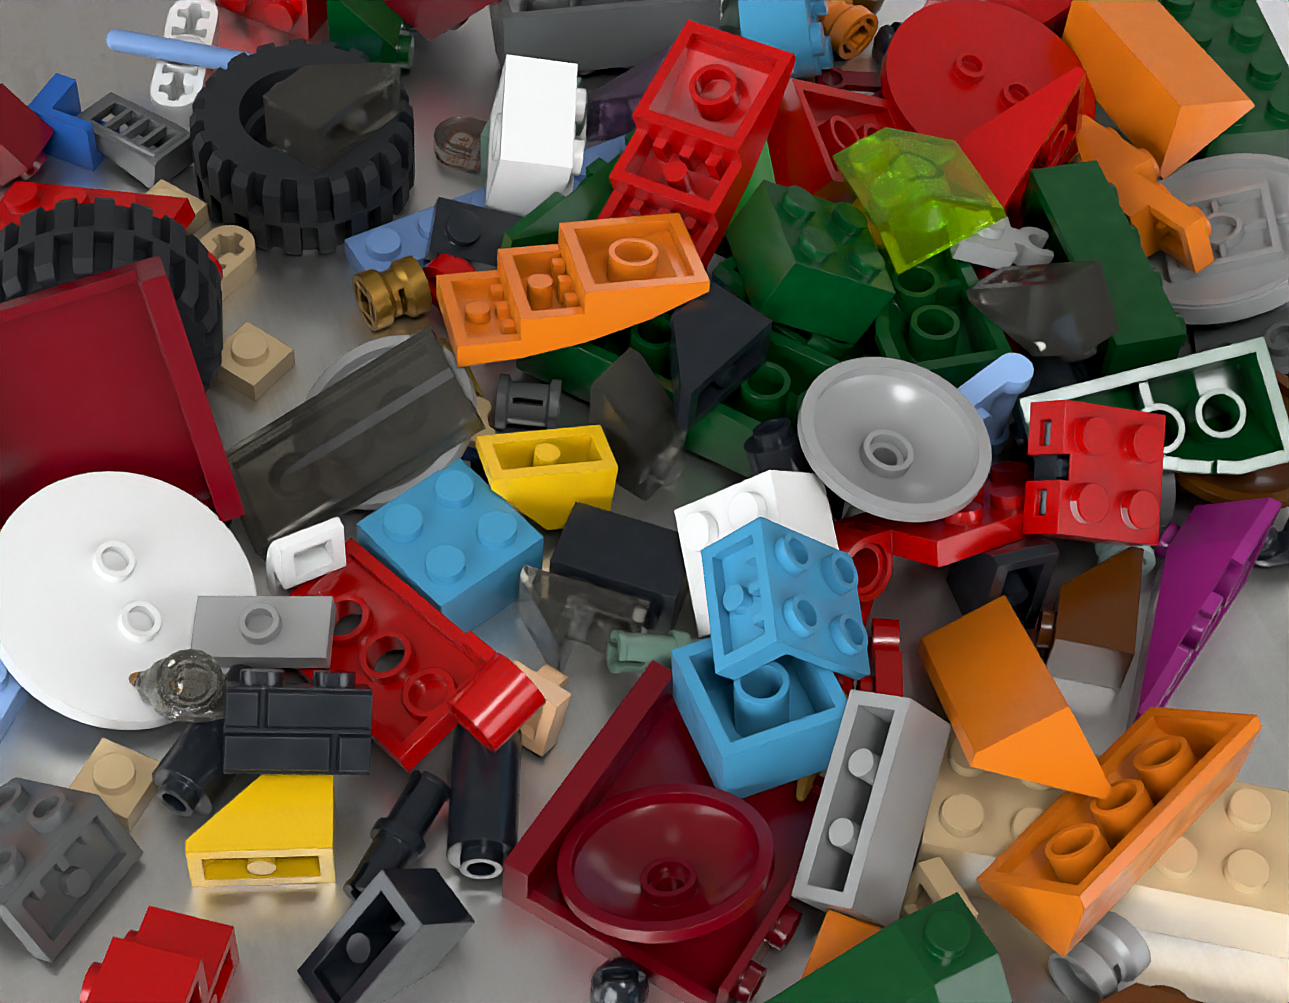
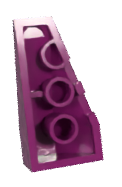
(1194, 588)

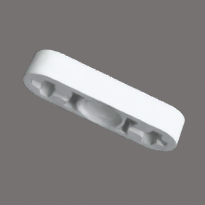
(190, 78)

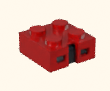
(1094, 473)

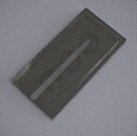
(352, 440)

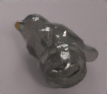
(183, 687)

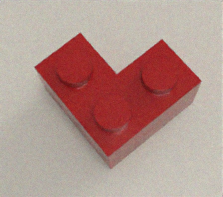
(165, 962)

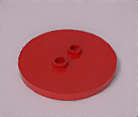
(969, 63)

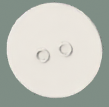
(105, 585)

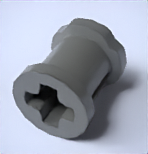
(515, 391)

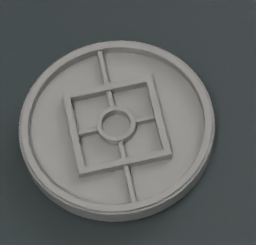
(1249, 221)

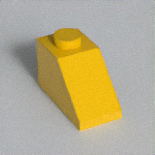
(550, 471)
(269, 835)

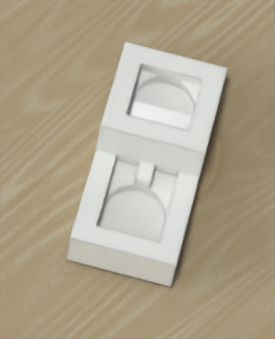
(305, 556)

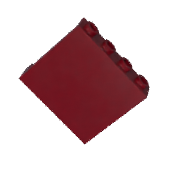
(103, 384)
(641, 748)

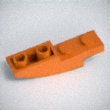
(1147, 204)

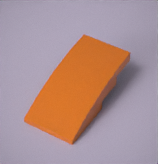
(573, 291)

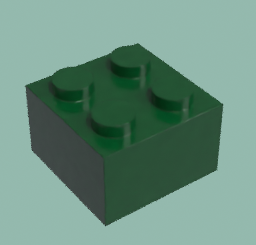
(809, 262)

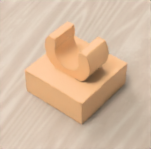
(543, 728)

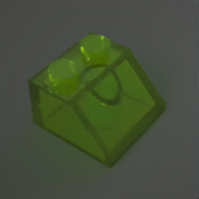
(916, 193)

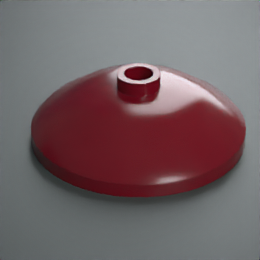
(666, 863)

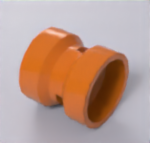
(849, 27)

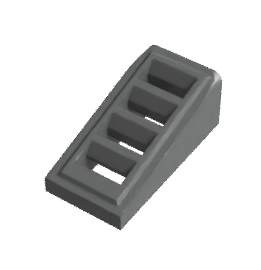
(144, 164)

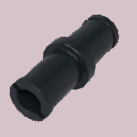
(401, 834)

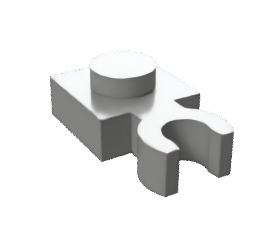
(1003, 245)

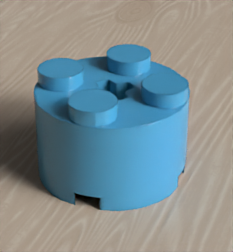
(792, 28)

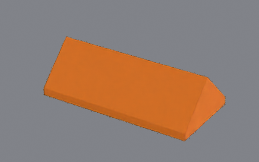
(1153, 78)
(1008, 702)
(1093, 850)

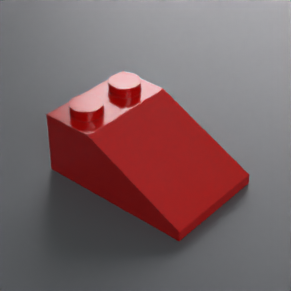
(816, 125)
(1027, 138)

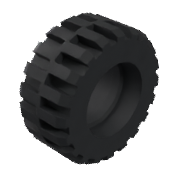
(272, 191)
(102, 236)

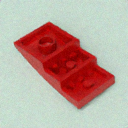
(700, 132)

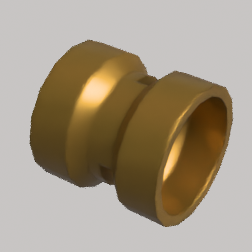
(392, 292)

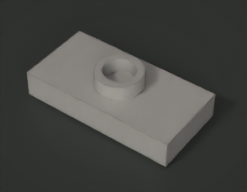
(265, 630)

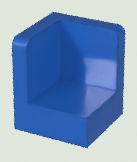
(72, 137)

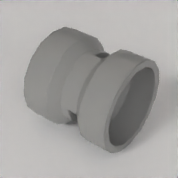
(1101, 960)

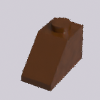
(1094, 623)

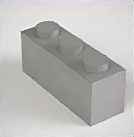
(872, 808)

